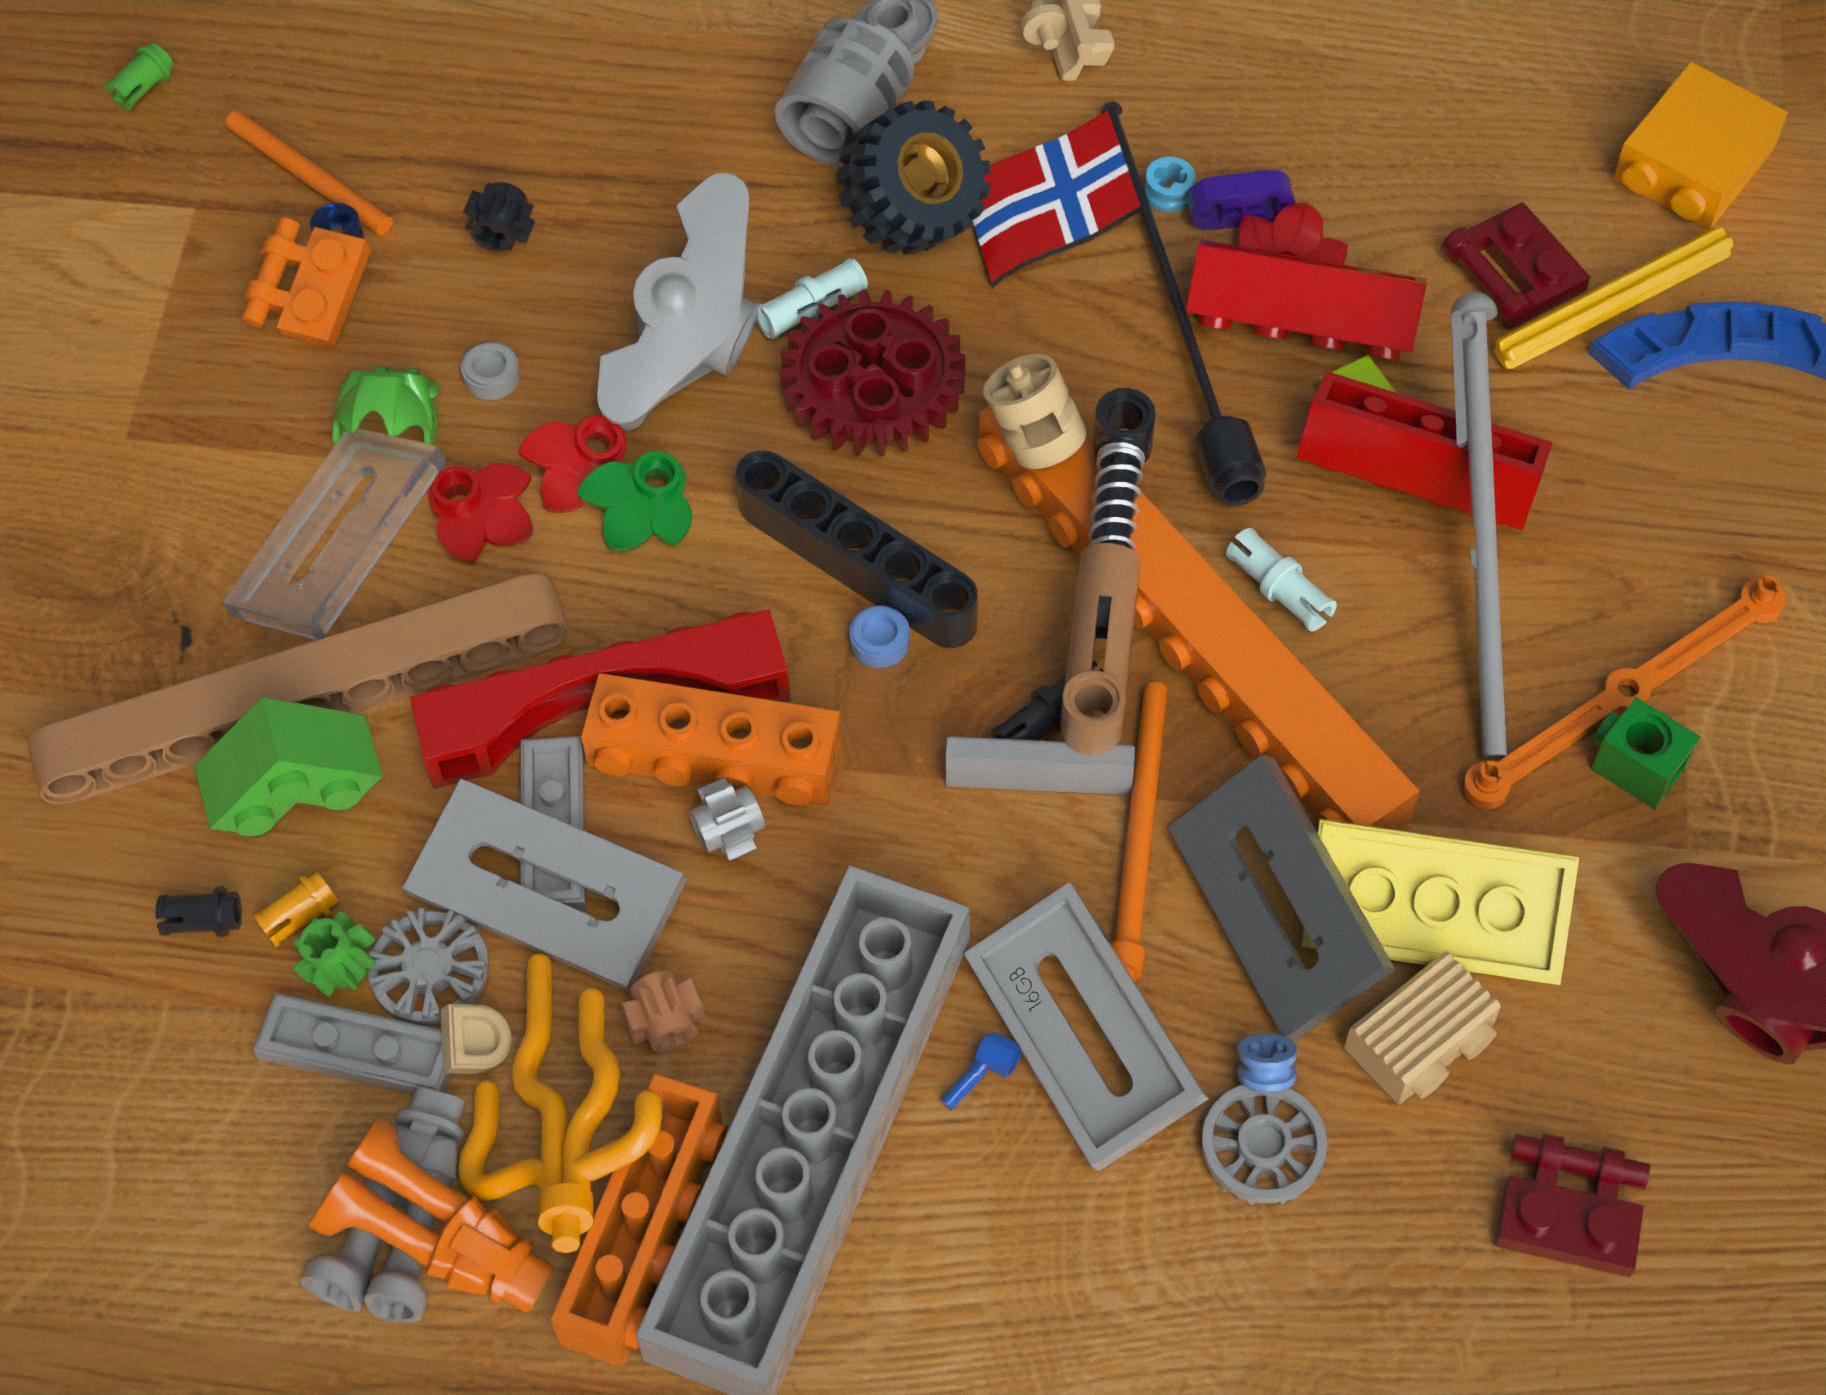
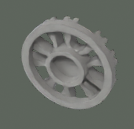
(427, 965)
(1264, 1145)

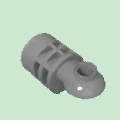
(853, 75)

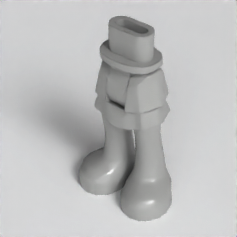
(430, 1139)

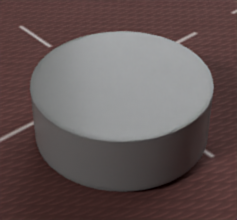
(490, 371)

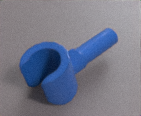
(993, 1054)

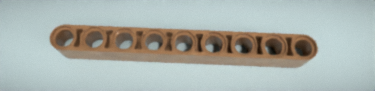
(337, 673)

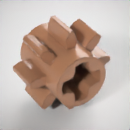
(663, 1011)

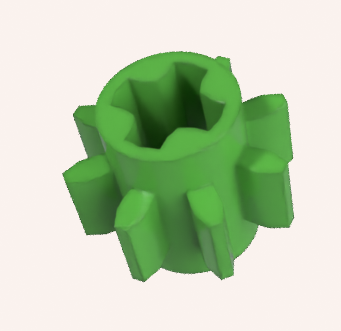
(334, 953)

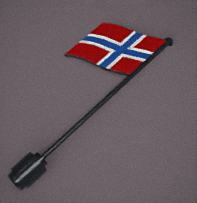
(1071, 195)

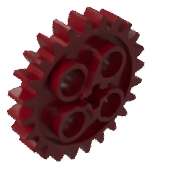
(872, 372)

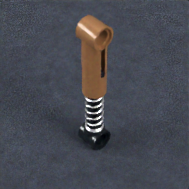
(1107, 576)

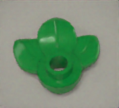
(635, 508)

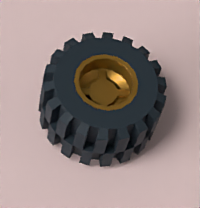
(913, 177)

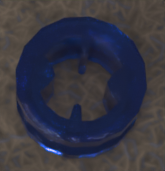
(338, 215)

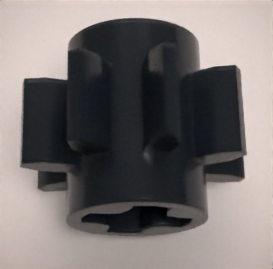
(499, 216)

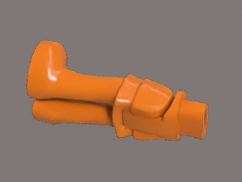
(473, 1247)

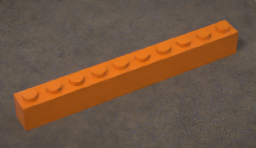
(1223, 649)

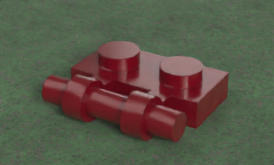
(1571, 1223)

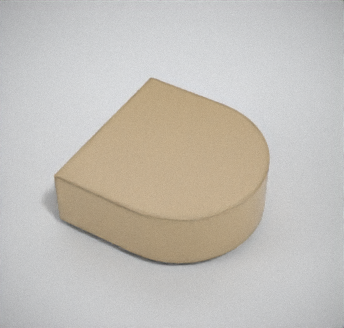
(473, 1038)

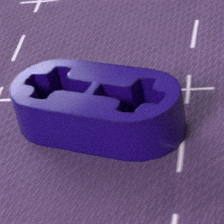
(1226, 199)

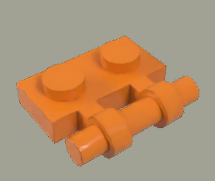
(321, 289)

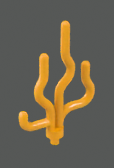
(566, 1159)

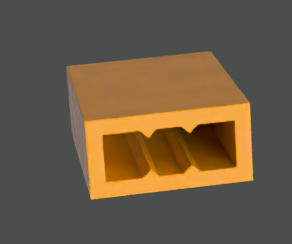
(1700, 145)

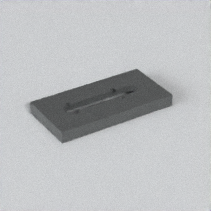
(1347, 945)

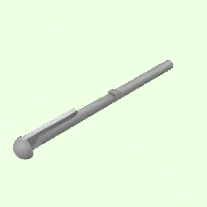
(1474, 429)

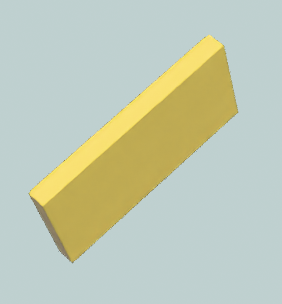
(1480, 901)

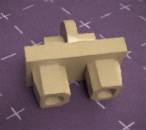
(1066, 31)

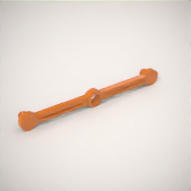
(1490, 781)

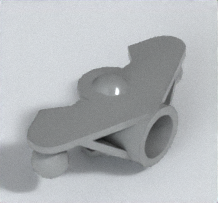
(686, 308)

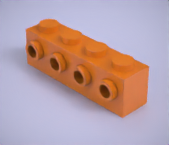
(712, 735)
(638, 1227)

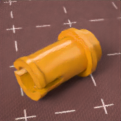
(296, 908)

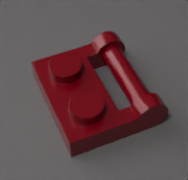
(1527, 256)

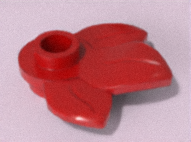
(1294, 232)
(568, 460)
(485, 513)

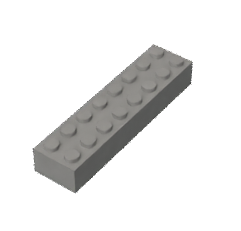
(805, 1138)

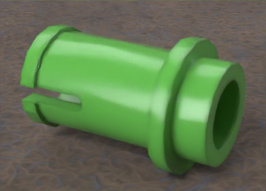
(140, 75)

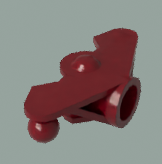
(1761, 964)

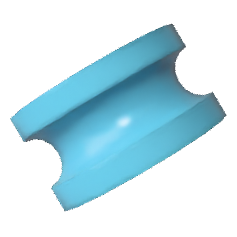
(1159, 174)

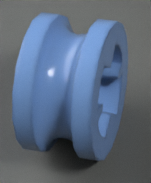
(1267, 1062)

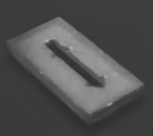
(314, 603)

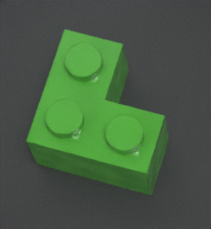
(282, 758)

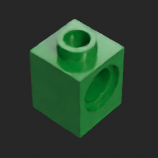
(1643, 775)

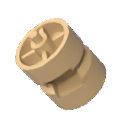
(1035, 411)

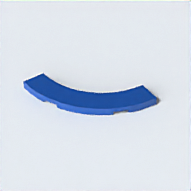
(1713, 333)

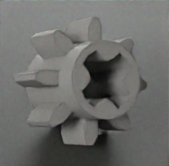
(726, 819)

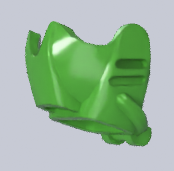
(397, 395)

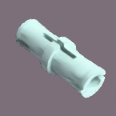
(787, 309)
(1281, 579)

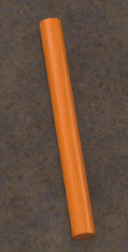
(307, 171)

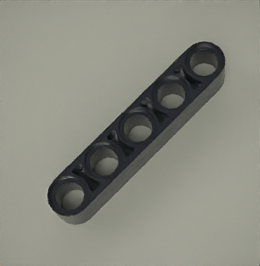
(865, 571)

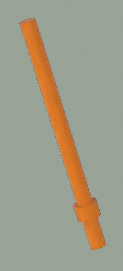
(1140, 829)

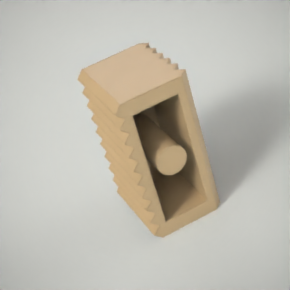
(1424, 1029)

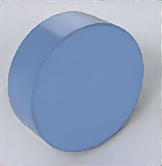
(879, 636)

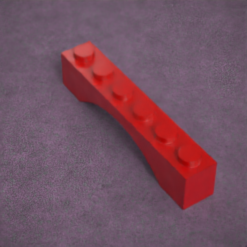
(480, 723)

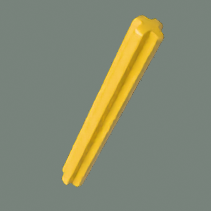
(1612, 298)

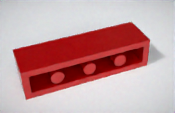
(1306, 297)
(1415, 448)

